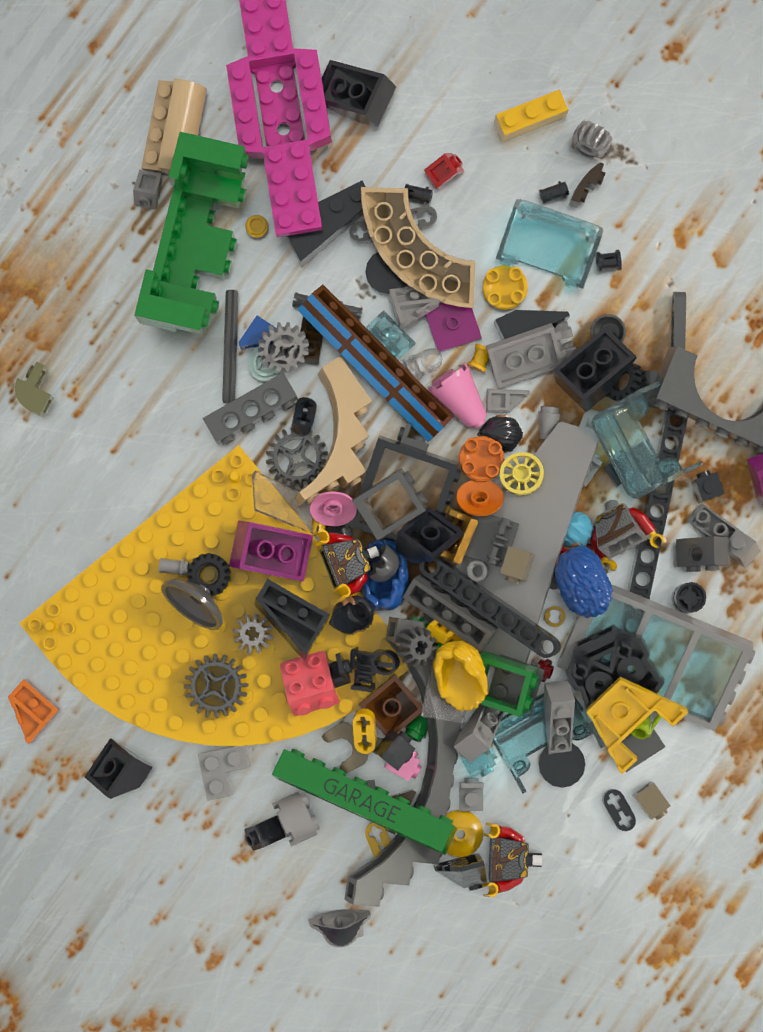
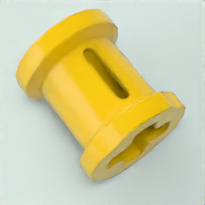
(479, 359)

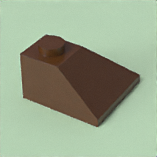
(392, 705)

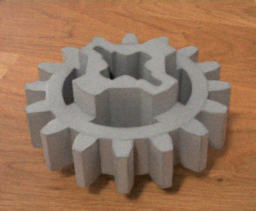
(289, 339)

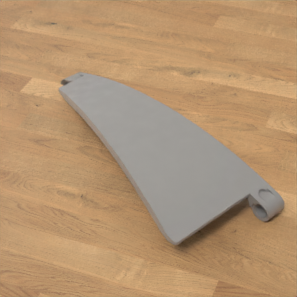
(541, 530)

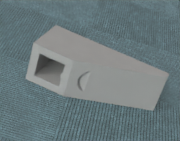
(741, 546)
(559, 716)
(478, 732)

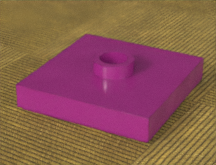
(452, 326)

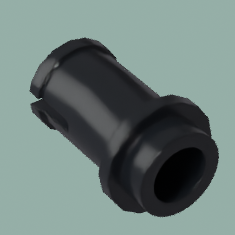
(555, 191)
(419, 194)

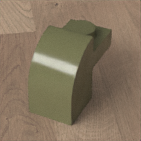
(29, 393)

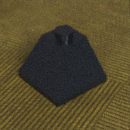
(426, 537)
(117, 770)

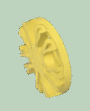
(522, 473)

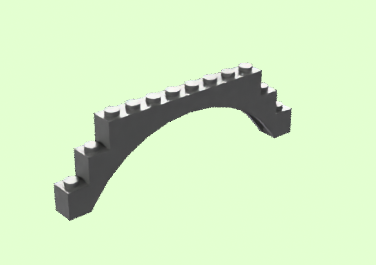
(396, 860)

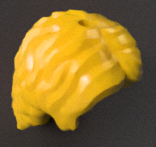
(460, 675)

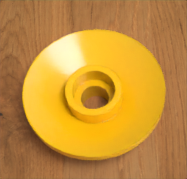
(473, 833)

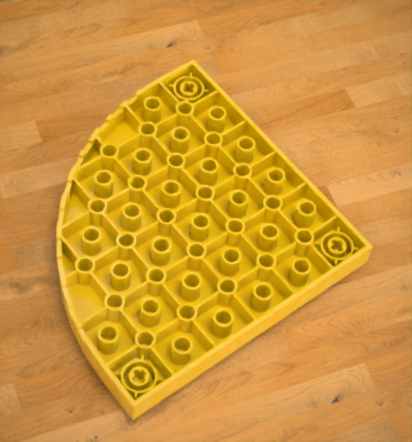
(133, 649)

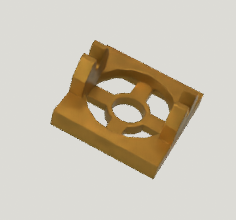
(468, 527)

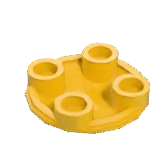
(505, 287)

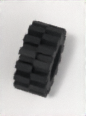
(635, 383)
(210, 560)

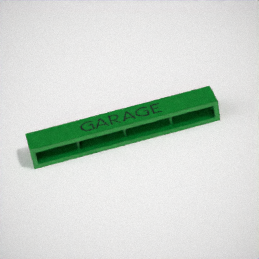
(364, 801)

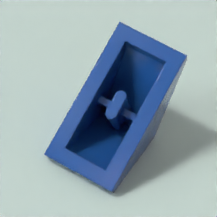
(254, 333)

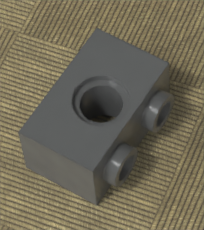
(702, 552)

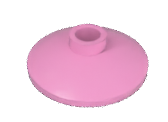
(333, 508)

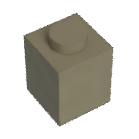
(516, 565)
(652, 801)

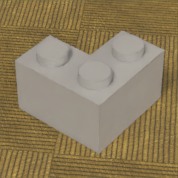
(216, 766)

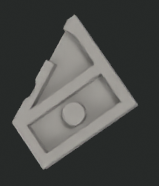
(410, 305)

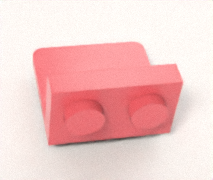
(308, 683)

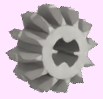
(592, 139)
(246, 639)

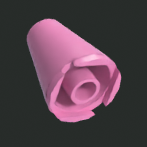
(460, 396)

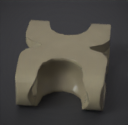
(345, 731)

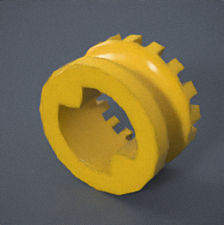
(547, 615)

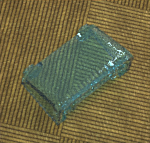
(550, 242)

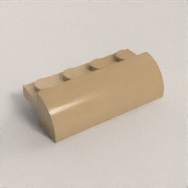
(175, 110)

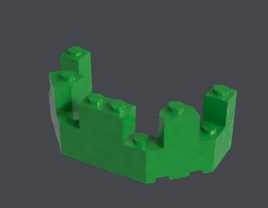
(201, 175)

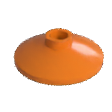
(480, 498)

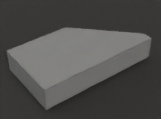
(504, 399)

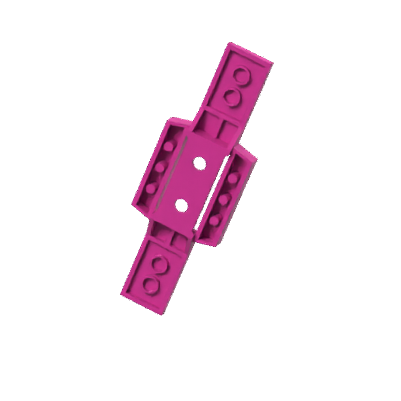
(288, 155)

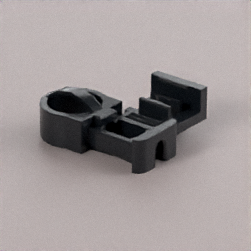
(368, 665)

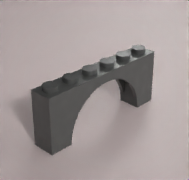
(681, 395)

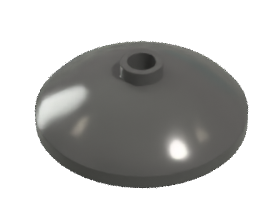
(193, 602)

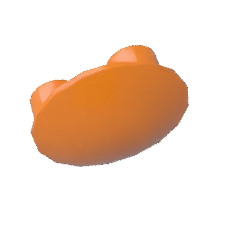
(481, 458)

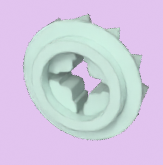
(255, 364)

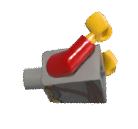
(620, 530)

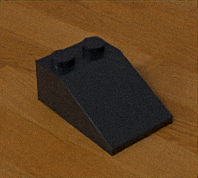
(357, 92)
(594, 369)

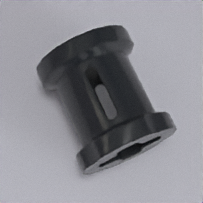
(608, 261)

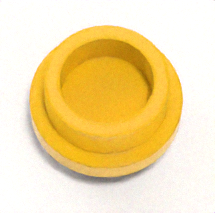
(256, 226)

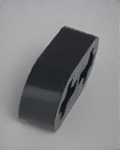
(307, 416)
(624, 807)

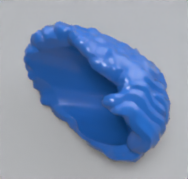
(583, 582)
(390, 593)

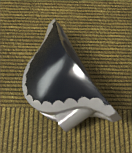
(340, 926)

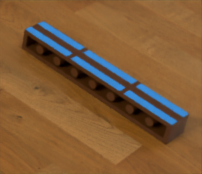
(375, 363)

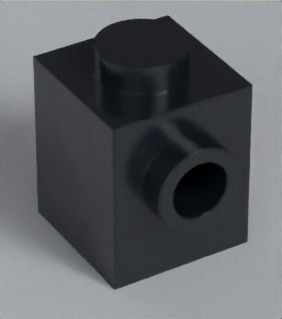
(707, 486)
(395, 749)

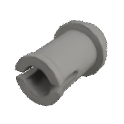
(174, 566)

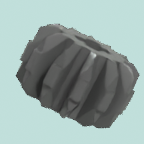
(409, 644)

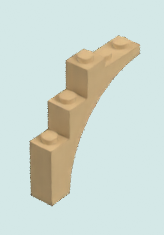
(348, 403)

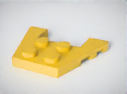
(624, 709)

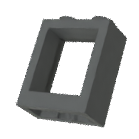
(370, 516)

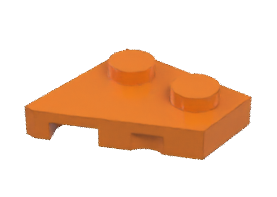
(31, 709)

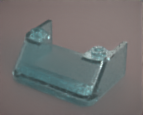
(630, 448)
(526, 734)

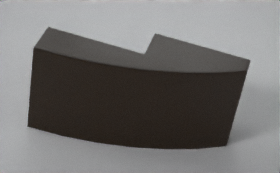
(593, 177)
(314, 340)

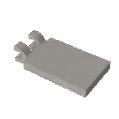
(529, 353)

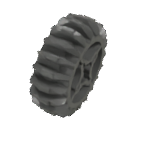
(306, 439)
(203, 668)

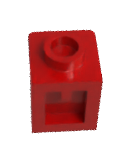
(444, 169)

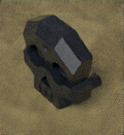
(625, 649)

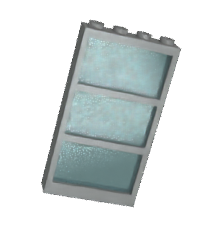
(694, 657)

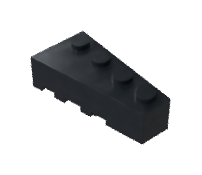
(336, 215)

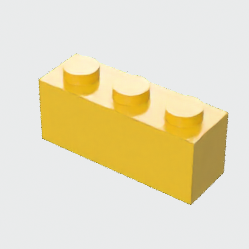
(531, 115)

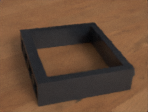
(384, 442)

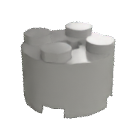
(296, 818)

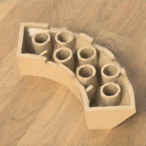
(411, 253)

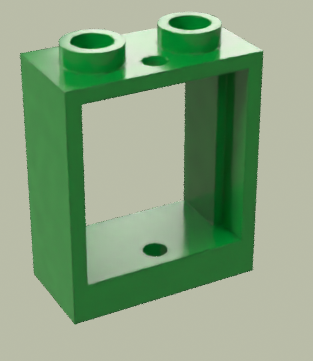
(530, 682)

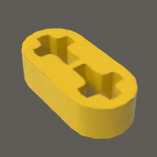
(369, 731)
(374, 846)

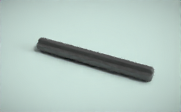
(230, 346)

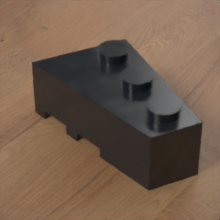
(291, 616)

